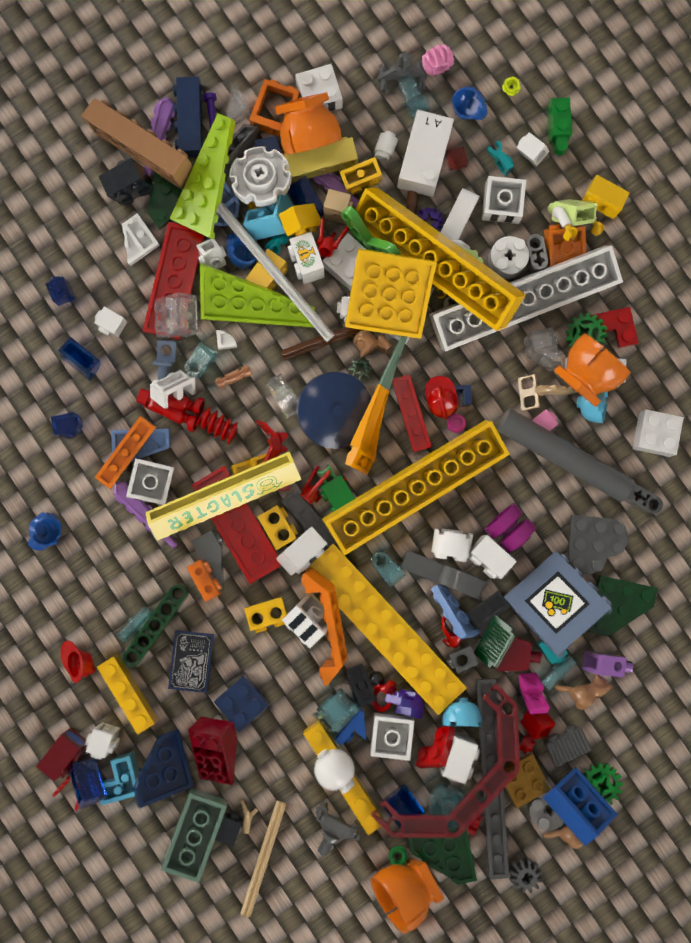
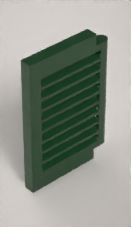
(495, 642)

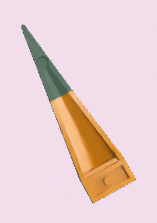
(366, 437)

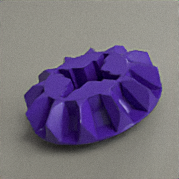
(434, 215)

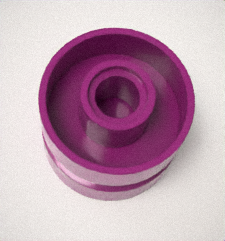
(514, 533)

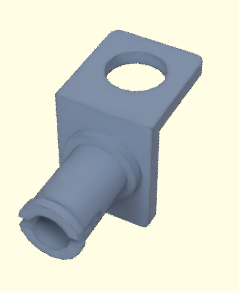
(163, 361)

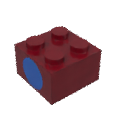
(62, 754)

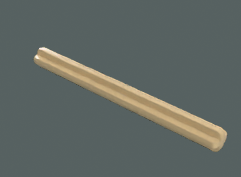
(263, 859)

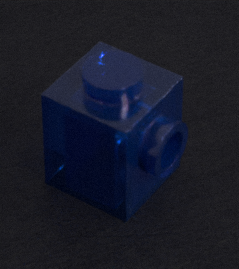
(60, 290)
(67, 425)

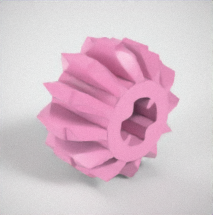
(438, 60)

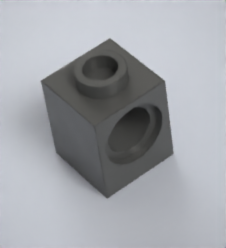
(471, 660)

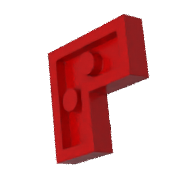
(623, 325)
(438, 754)

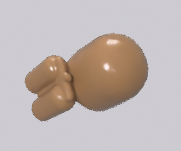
(367, 343)

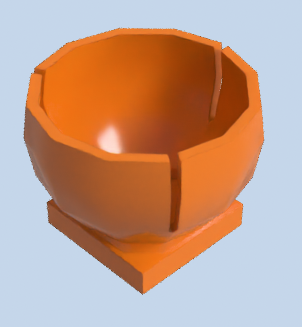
(307, 124)
(592, 370)
(409, 889)

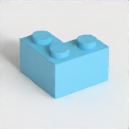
(265, 221)
(125, 775)

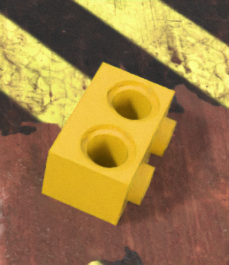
(273, 529)
(265, 610)

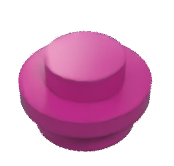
(456, 423)

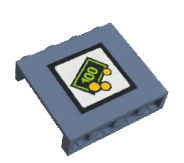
(558, 603)

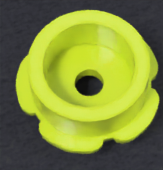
(511, 81)

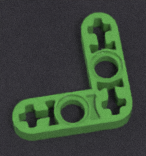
(363, 235)

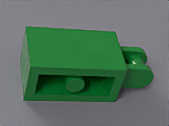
(559, 123)
(335, 491)

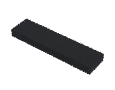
(307, 516)

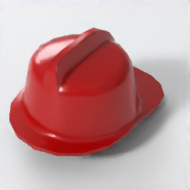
(441, 396)
(76, 662)

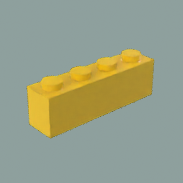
(127, 694)

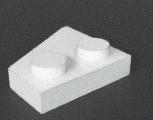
(137, 239)

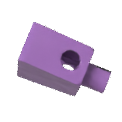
(606, 664)

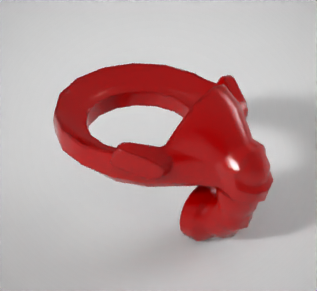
(451, 640)
(387, 688)

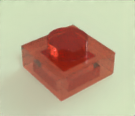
(456, 158)

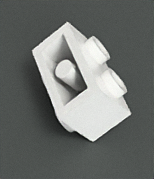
(102, 740)

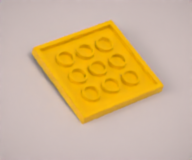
(390, 293)

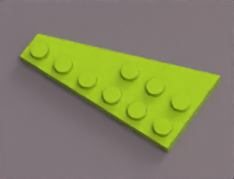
(205, 184)
(238, 300)

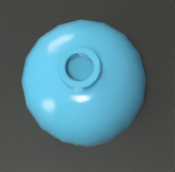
(590, 412)
(462, 714)

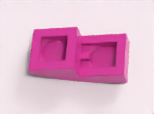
(532, 693)

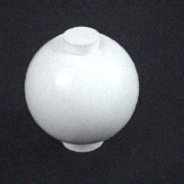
(334, 770)

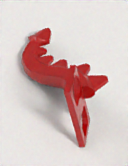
(276, 446)

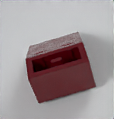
(214, 749)

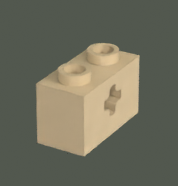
(335, 204)

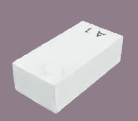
(425, 153)

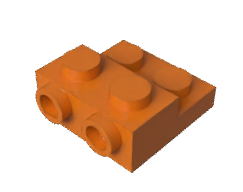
(561, 250)
(204, 581)

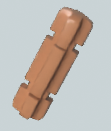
(233, 377)

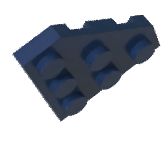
(164, 771)

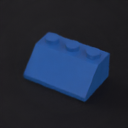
(580, 806)

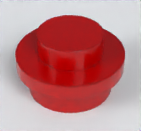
(527, 745)

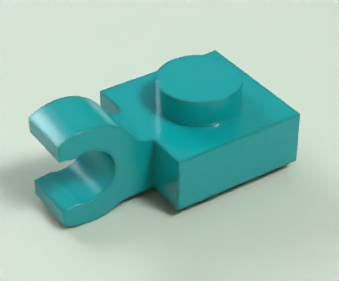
(503, 161)
(276, 241)

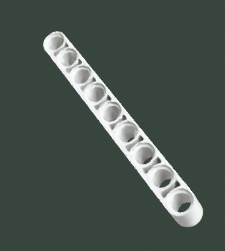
(455, 223)

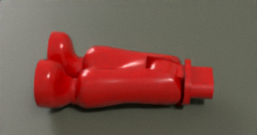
(176, 408)

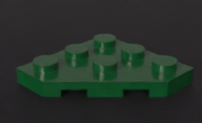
(162, 201)
(628, 603)
(447, 856)

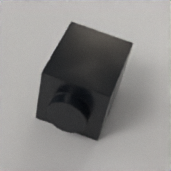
(229, 828)

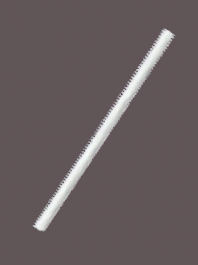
(271, 268)

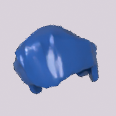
(469, 103)
(239, 253)
(44, 531)

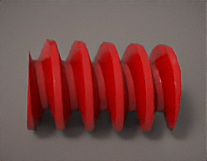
(217, 425)

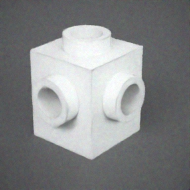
(211, 254)

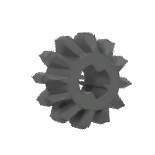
(532, 877)

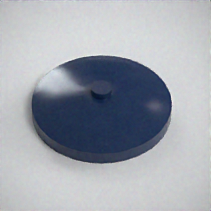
(332, 409)

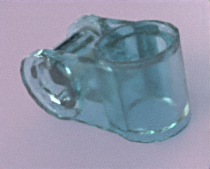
(202, 358)
(389, 570)

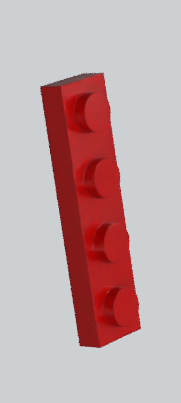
(411, 413)

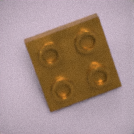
(528, 782)

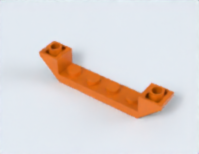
(315, 583)

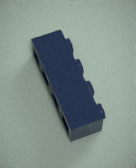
(189, 115)

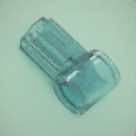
(413, 97)

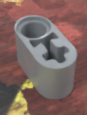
(541, 251)

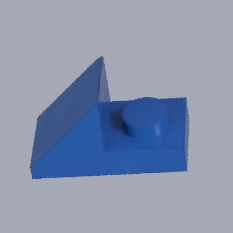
(355, 724)

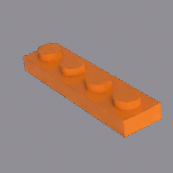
(125, 452)

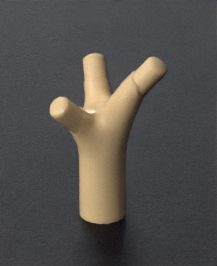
(247, 817)

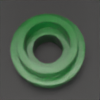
(394, 860)

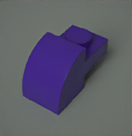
(407, 703)

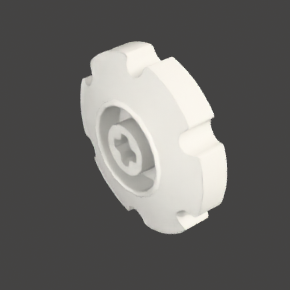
(260, 176)

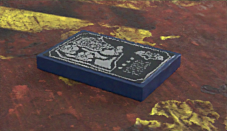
(191, 661)

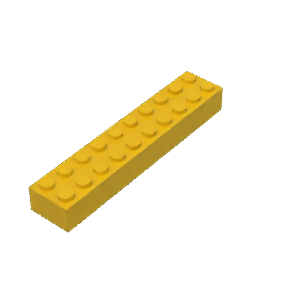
(456, 270)
(415, 486)
(389, 631)

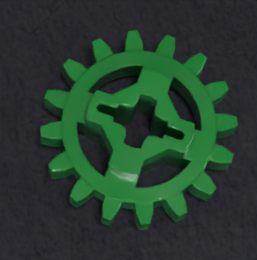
(592, 328)
(603, 776)

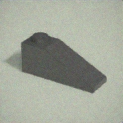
(242, 140)
(211, 550)

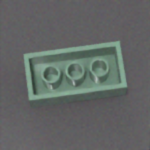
(194, 835)

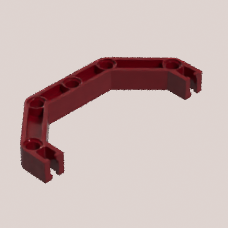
(491, 783)

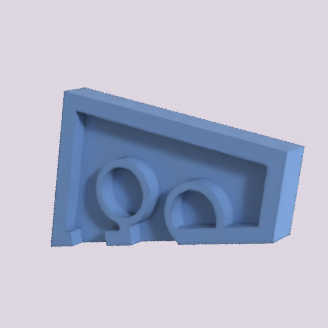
(157, 442)
(458, 619)

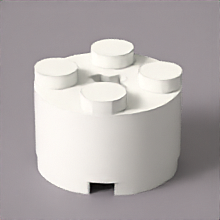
(511, 247)
(452, 544)

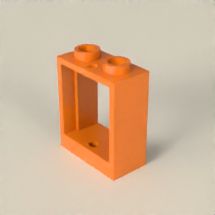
(267, 125)

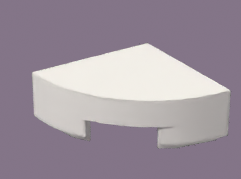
(225, 340)

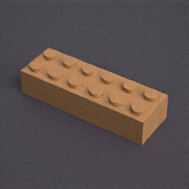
(138, 143)

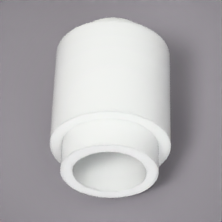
(385, 146)

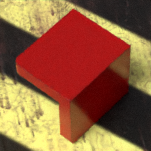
(538, 724)

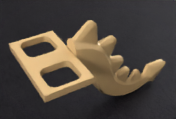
(540, 390)

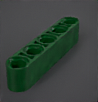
(148, 631)

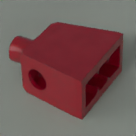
(519, 656)

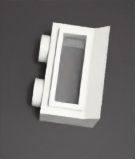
(174, 384)

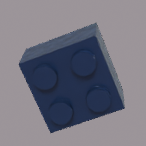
(242, 702)

